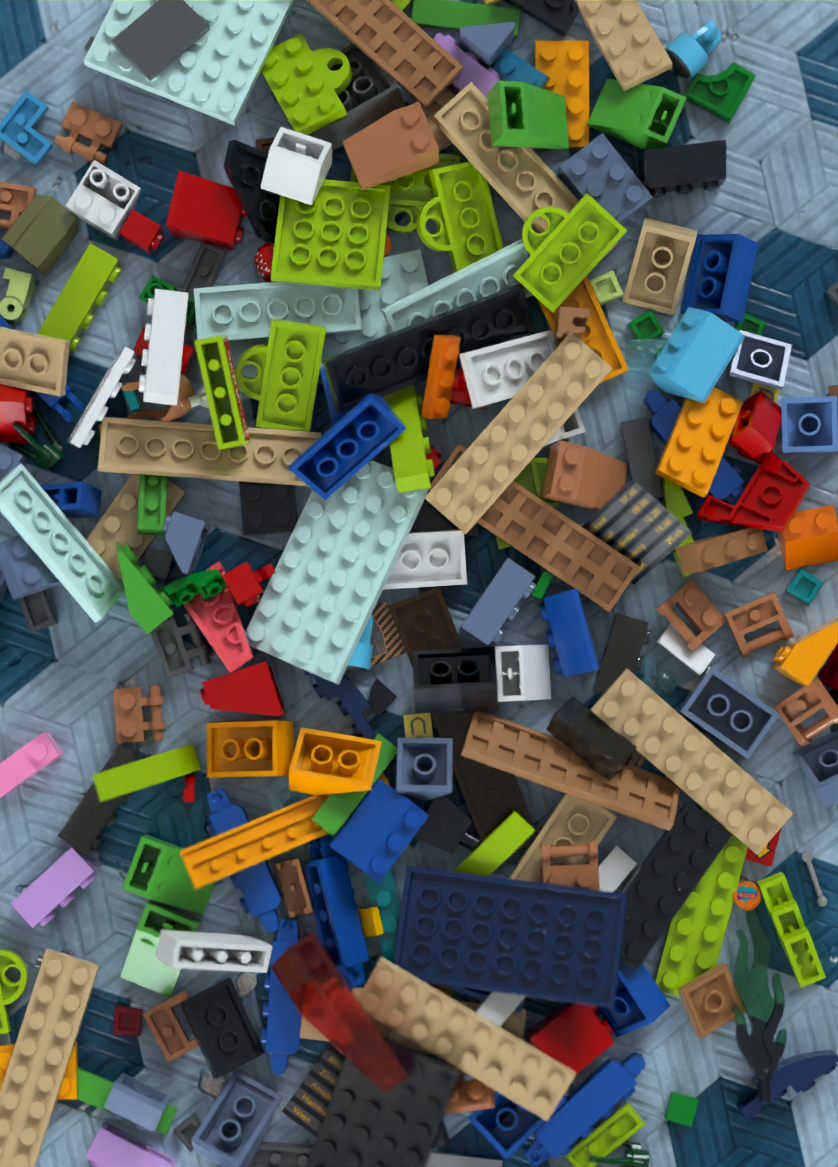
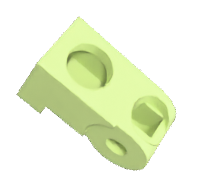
(18, 295)

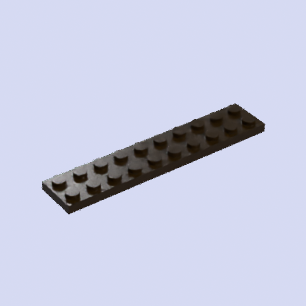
(488, 791)

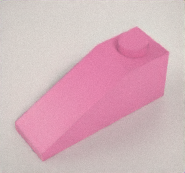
(28, 762)

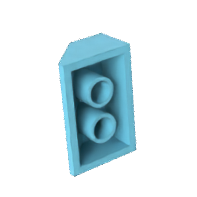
(695, 355)

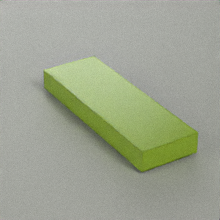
(606, 1136)

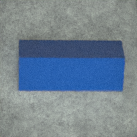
(348, 446)

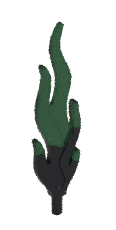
(764, 1013)

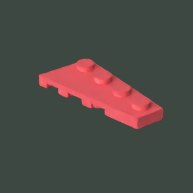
(221, 625)

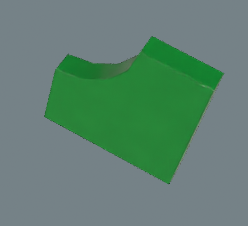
(721, 92)

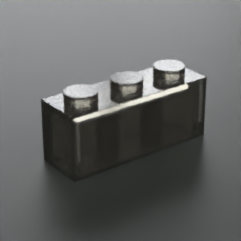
(621, 650)
(591, 738)

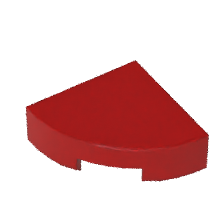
(190, 790)

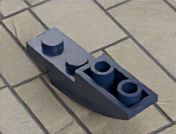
(350, 702)
(794, 1071)

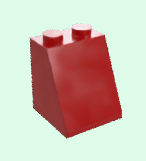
(205, 212)
(245, 691)
(572, 1035)

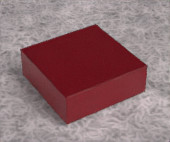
(128, 1020)

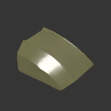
(42, 232)

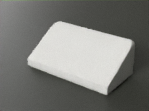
(676, 645)

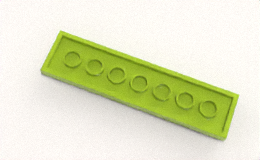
(701, 923)

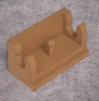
(570, 321)
(293, 886)

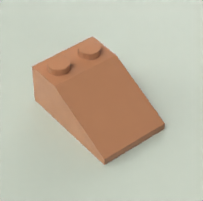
(392, 147)
(582, 476)

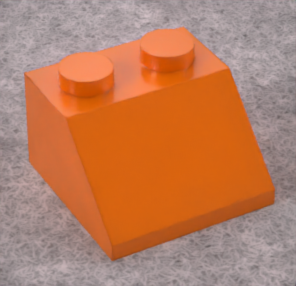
(810, 538)

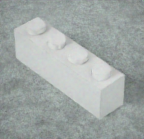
(165, 347)
(213, 951)

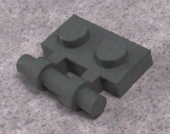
(172, 648)

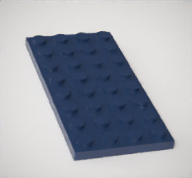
(511, 936)

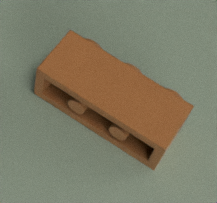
(721, 549)

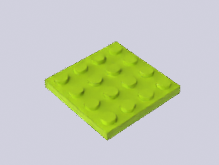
(335, 238)

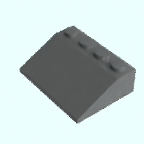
(365, 99)

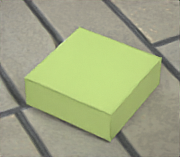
(606, 288)

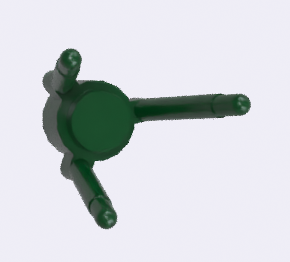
(47, 455)
(632, 1158)

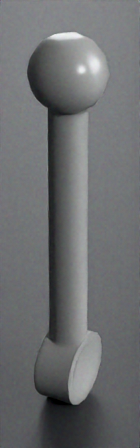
(807, 857)

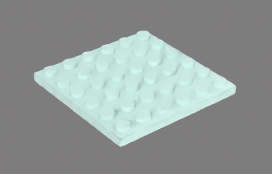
(216, 69)

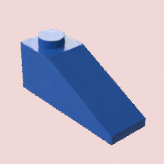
(75, 499)

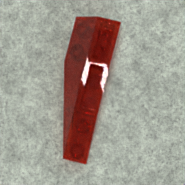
(335, 1010)

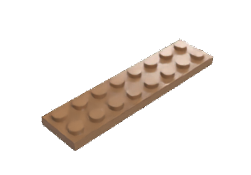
(394, 45)
(555, 542)
(554, 765)

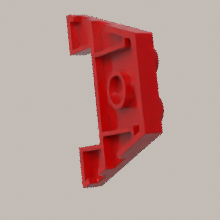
(766, 501)

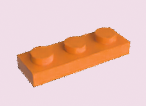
(440, 376)

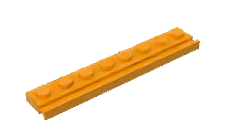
(255, 841)

